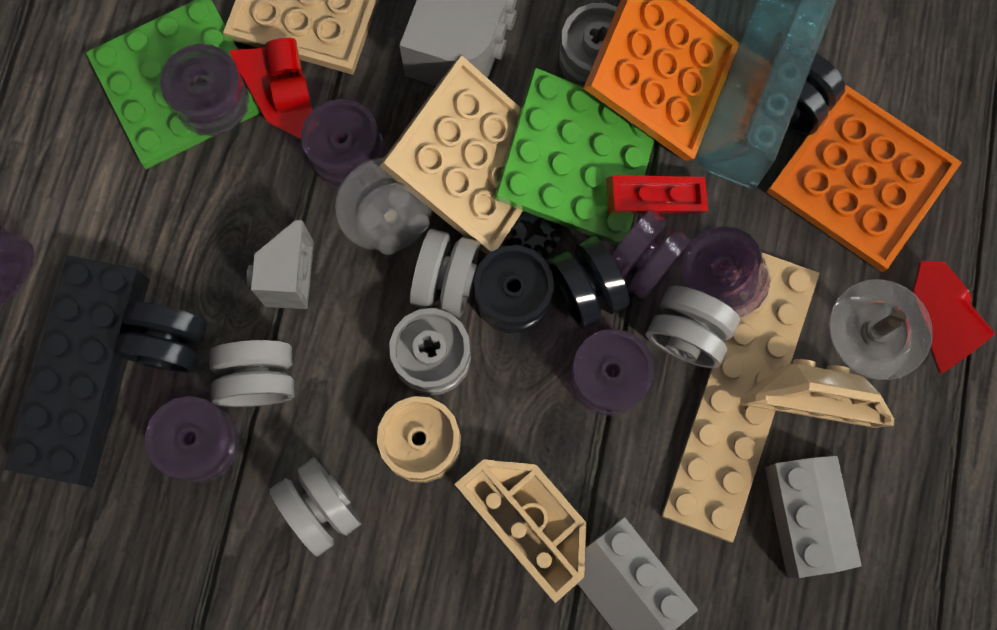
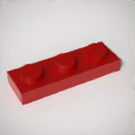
(659, 193)

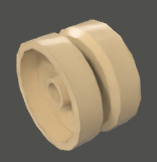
(401, 427)

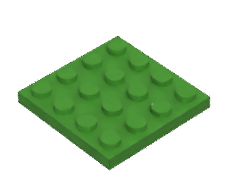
(132, 73)
(565, 152)

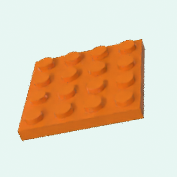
(663, 70)
(865, 179)

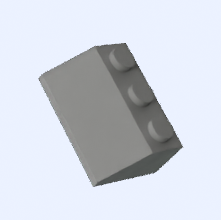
(812, 517)
(631, 583)

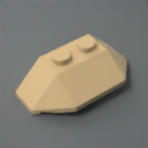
(821, 394)
(530, 521)

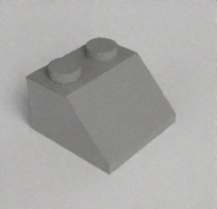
(283, 269)

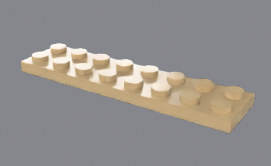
(728, 436)

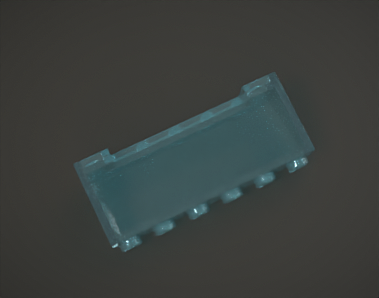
(763, 88)

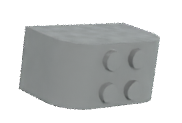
(451, 28)

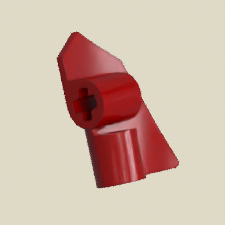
(276, 83)
(955, 322)

